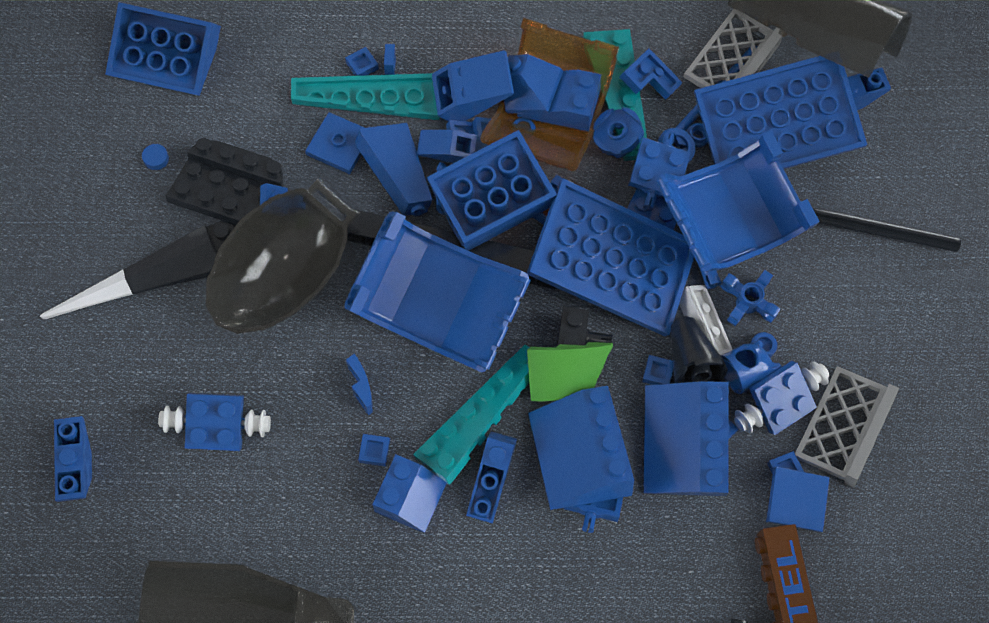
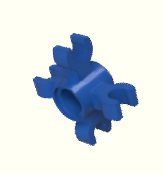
(756, 290)

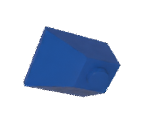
(533, 84)

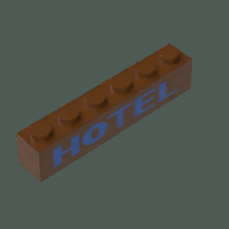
(785, 575)

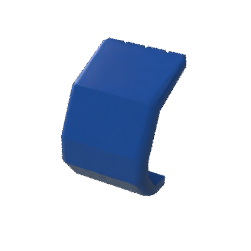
(737, 206)
(437, 293)

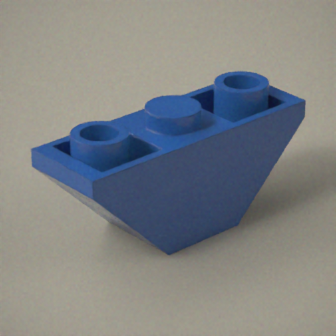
(866, 89)
(448, 144)
(72, 459)

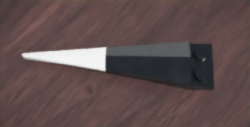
(176, 263)

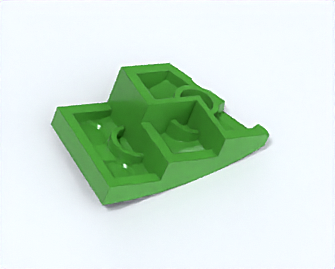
(565, 369)

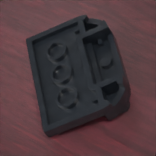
(223, 180)

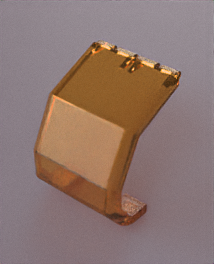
(551, 142)

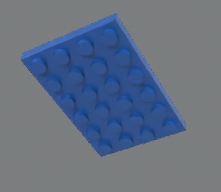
(801, 103)
(612, 258)

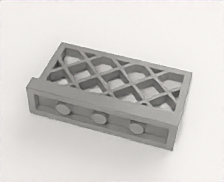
(753, 64)
(868, 435)

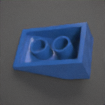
(573, 101)

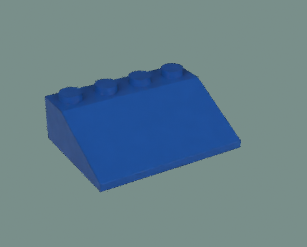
(161, 48)
(492, 190)
(686, 439)
(581, 449)

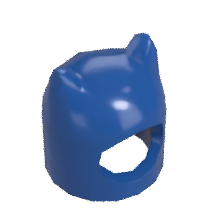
(747, 366)

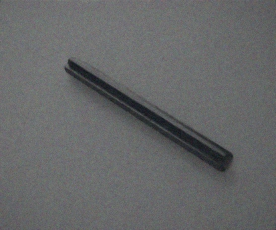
(888, 230)

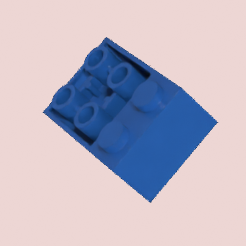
(472, 86)

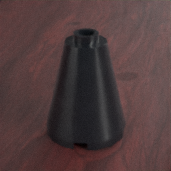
(694, 354)

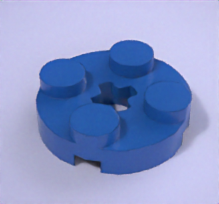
(625, 142)

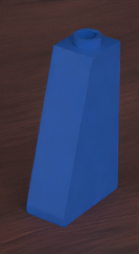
(397, 166)

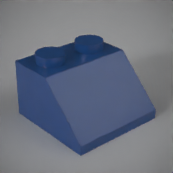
(409, 494)

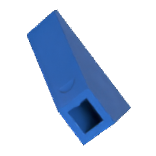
(491, 477)

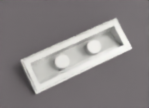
(698, 305)

